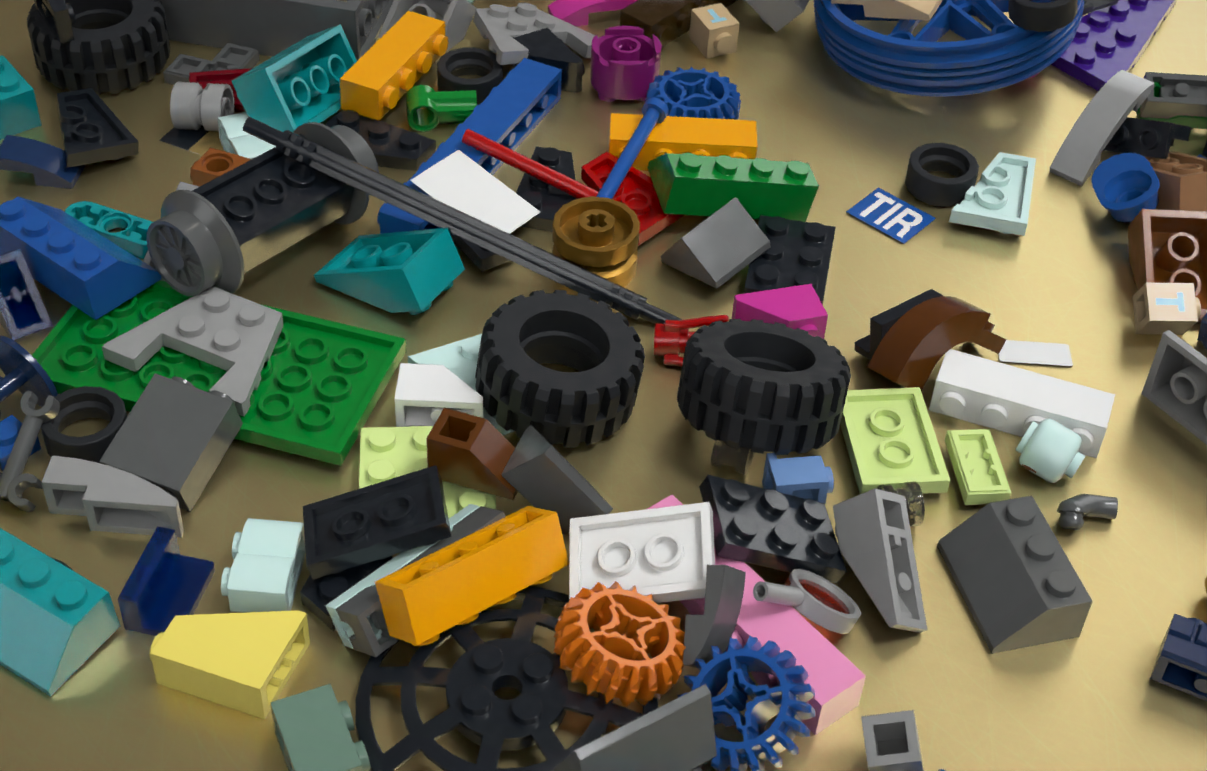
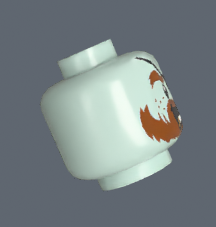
(1050, 450)

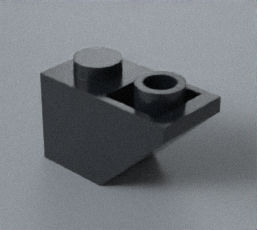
(552, 51)

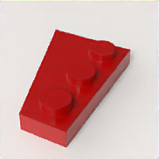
(635, 192)

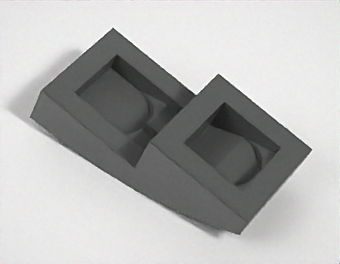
(721, 611)

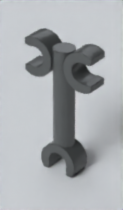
(12, 479)

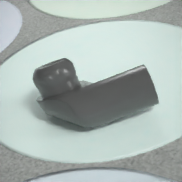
(1087, 505)

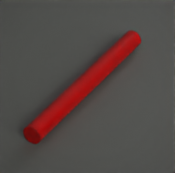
(527, 165)

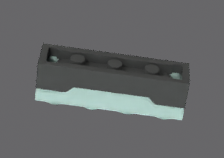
(359, 611)

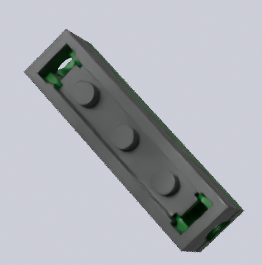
(1176, 99)

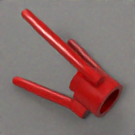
(672, 337)

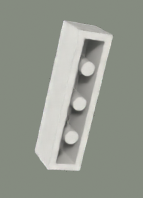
(1015, 397)

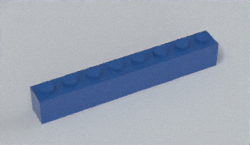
(504, 117)

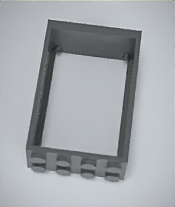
(273, 23)

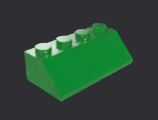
(706, 183)

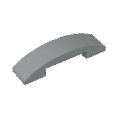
(1098, 124)

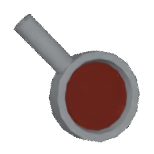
(813, 598)

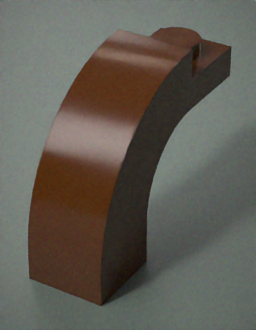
(926, 333)

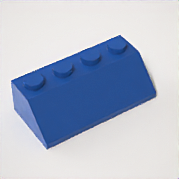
(72, 257)

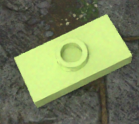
(977, 466)

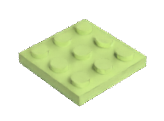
(403, 450)

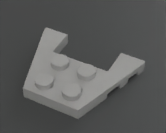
(504, 23)
(213, 329)

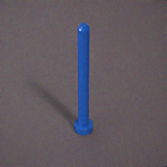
(654, 112)

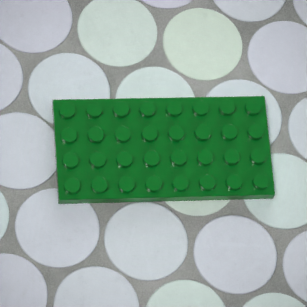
(309, 394)

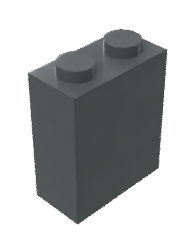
(175, 437)

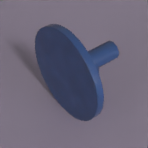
(22, 372)

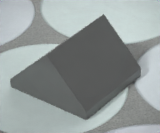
(718, 246)
(551, 481)

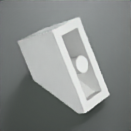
(427, 390)

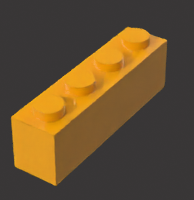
(393, 65)
(685, 135)
(472, 575)

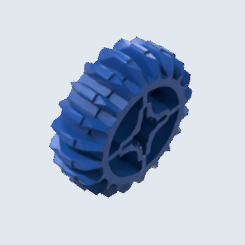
(696, 94)
(784, 701)

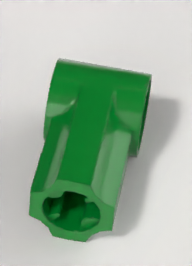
(439, 107)

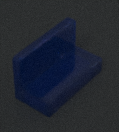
(163, 585)

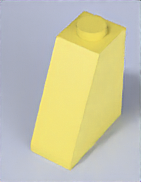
(231, 656)

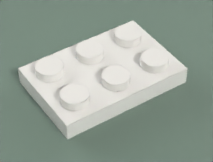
(654, 549)

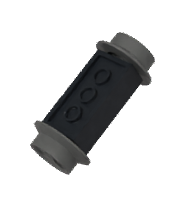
(254, 213)

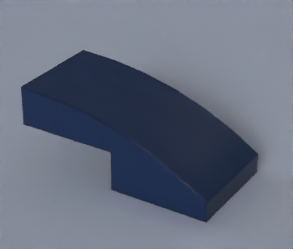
(39, 158)

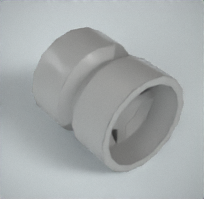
(195, 106)

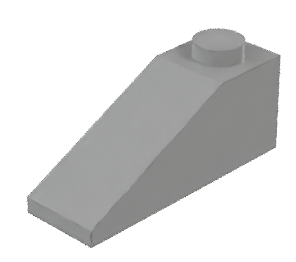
(879, 548)

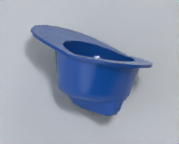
(1126, 185)

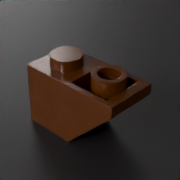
(470, 453)

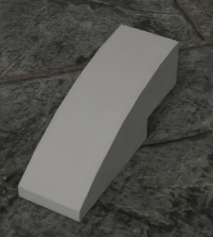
(109, 497)

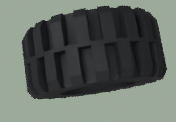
(112, 46)
(565, 332)
(763, 386)

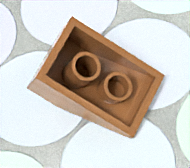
(1181, 182)

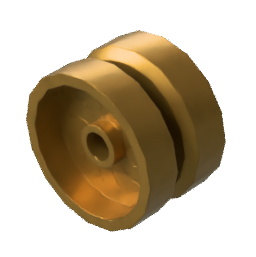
(598, 237)

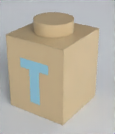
(714, 30)
(1165, 308)

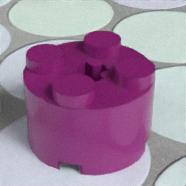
(624, 63)

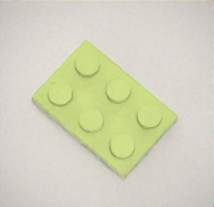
(892, 440)

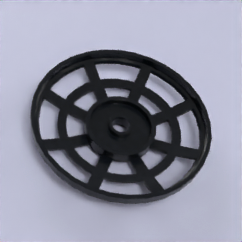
(471, 698)

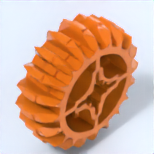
(616, 655)

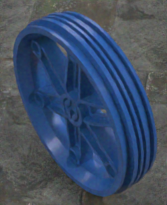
(935, 68)

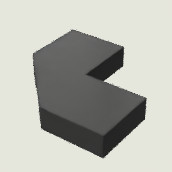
(229, 58)

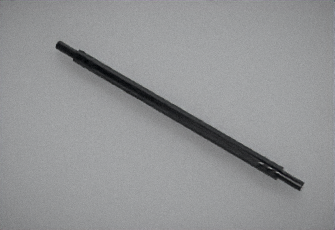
(458, 222)

